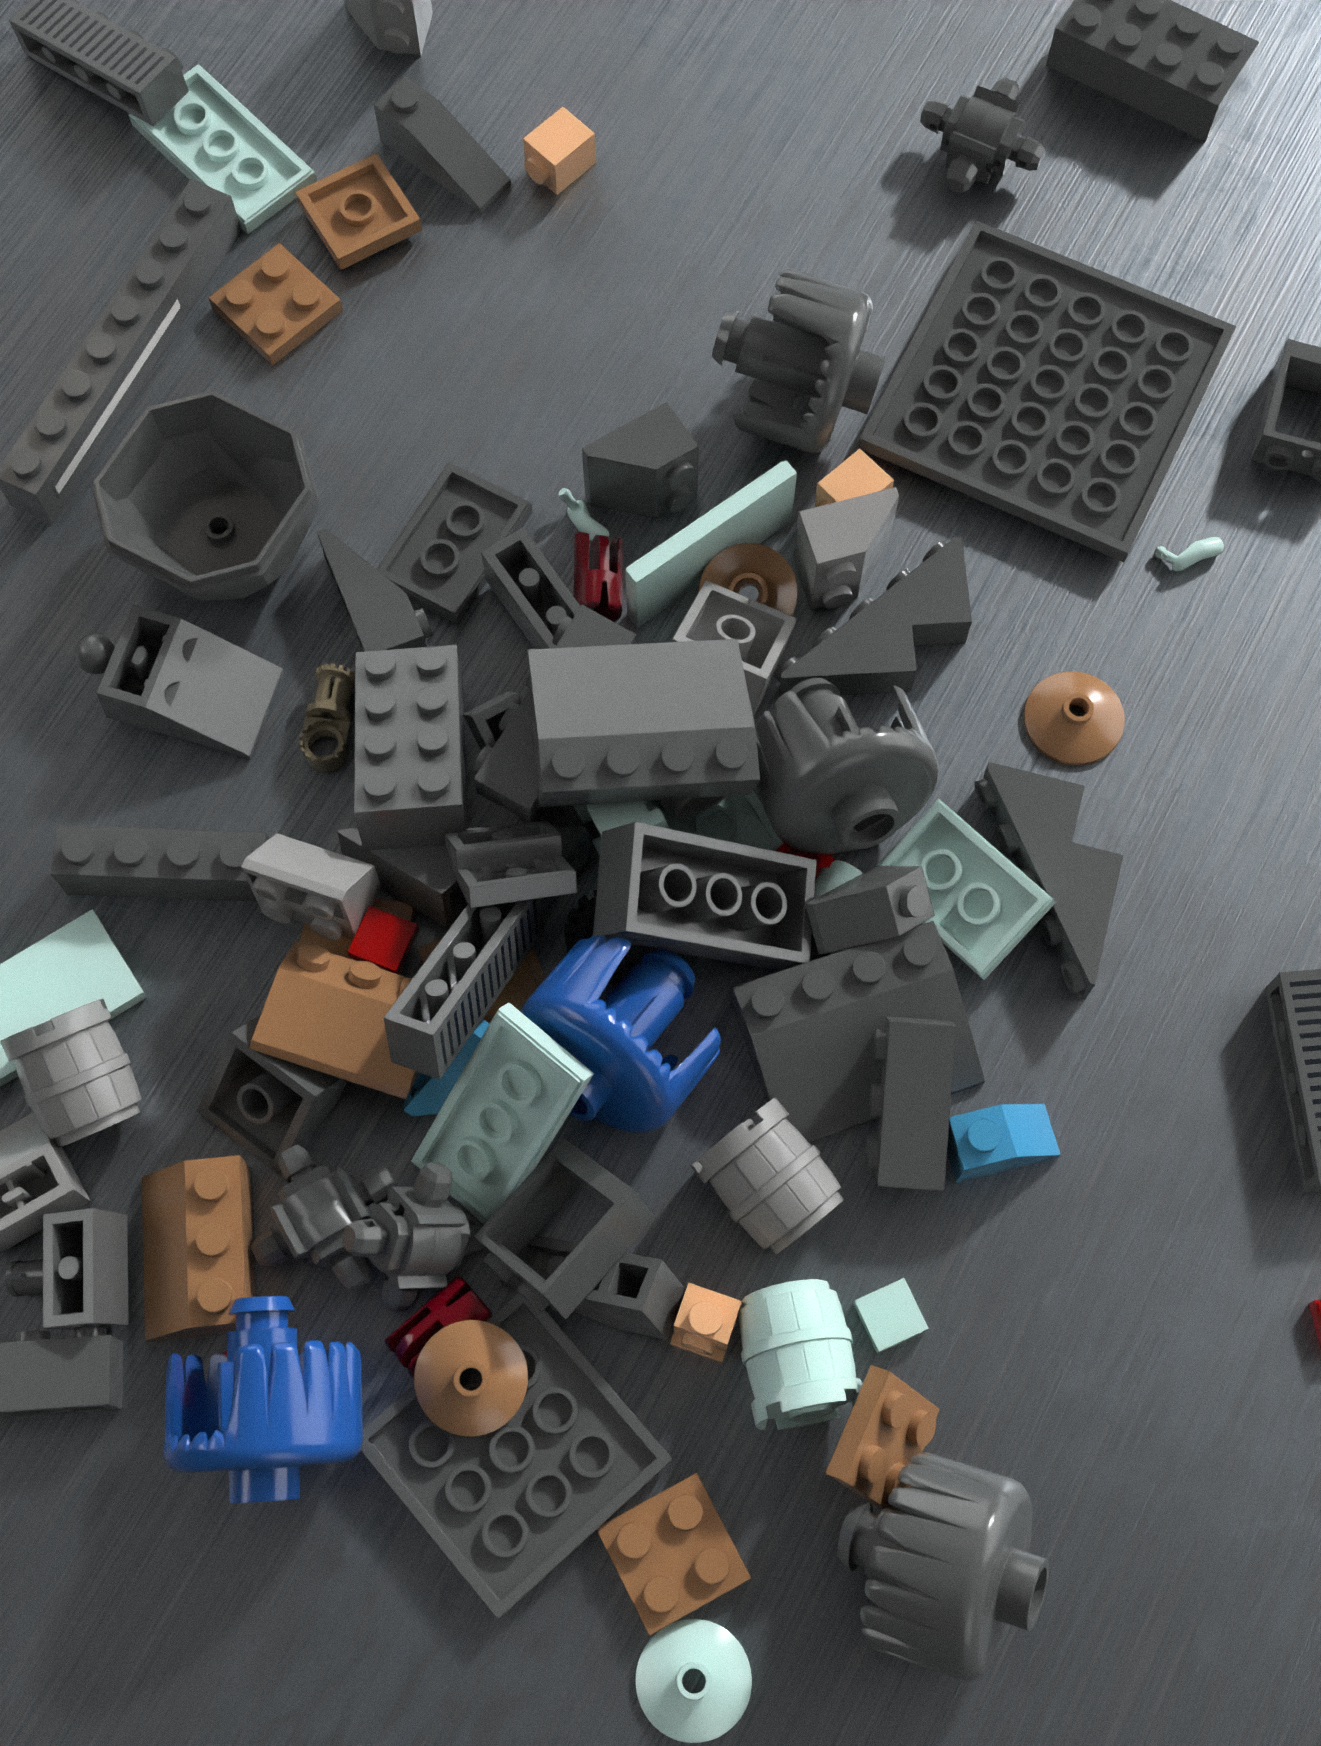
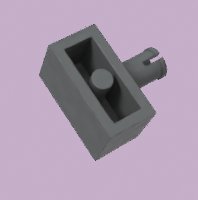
(80, 1270)

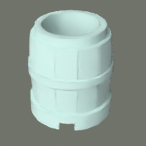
(797, 1354)

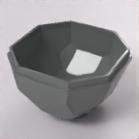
(199, 470)

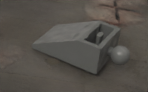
(193, 691)

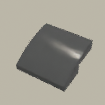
(510, 863)

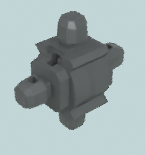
(982, 135)
(315, 1214)
(414, 1237)

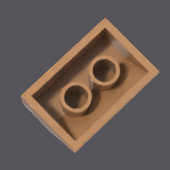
(331, 1018)
(197, 1247)

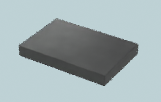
(442, 543)

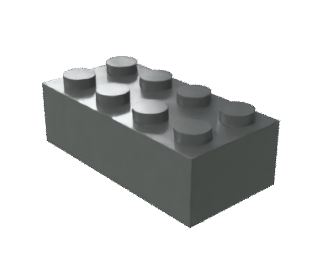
(1154, 59)
(409, 747)
(704, 896)

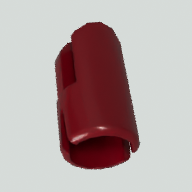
(599, 574)
(448, 1306)

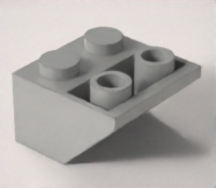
(311, 886)
(33, 1181)

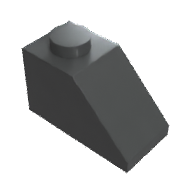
(870, 908)

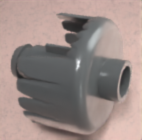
(803, 351)
(836, 783)
(951, 1572)

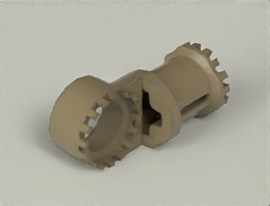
(329, 716)

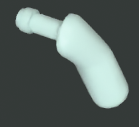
(580, 515)
(1195, 552)

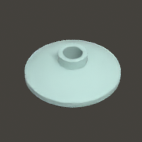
(727, 1675)

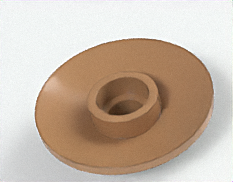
(757, 567)
(1070, 737)
(471, 1346)

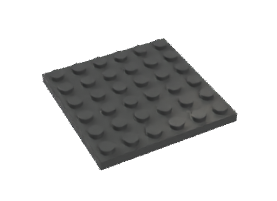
(1048, 389)

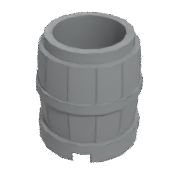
(74, 1073)
(770, 1178)

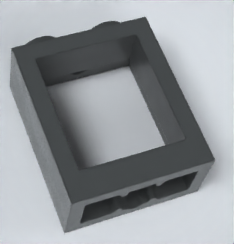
(1301, 368)
(537, 1202)

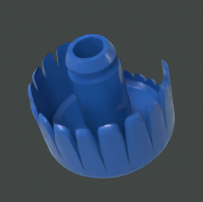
(612, 1037)
(263, 1405)

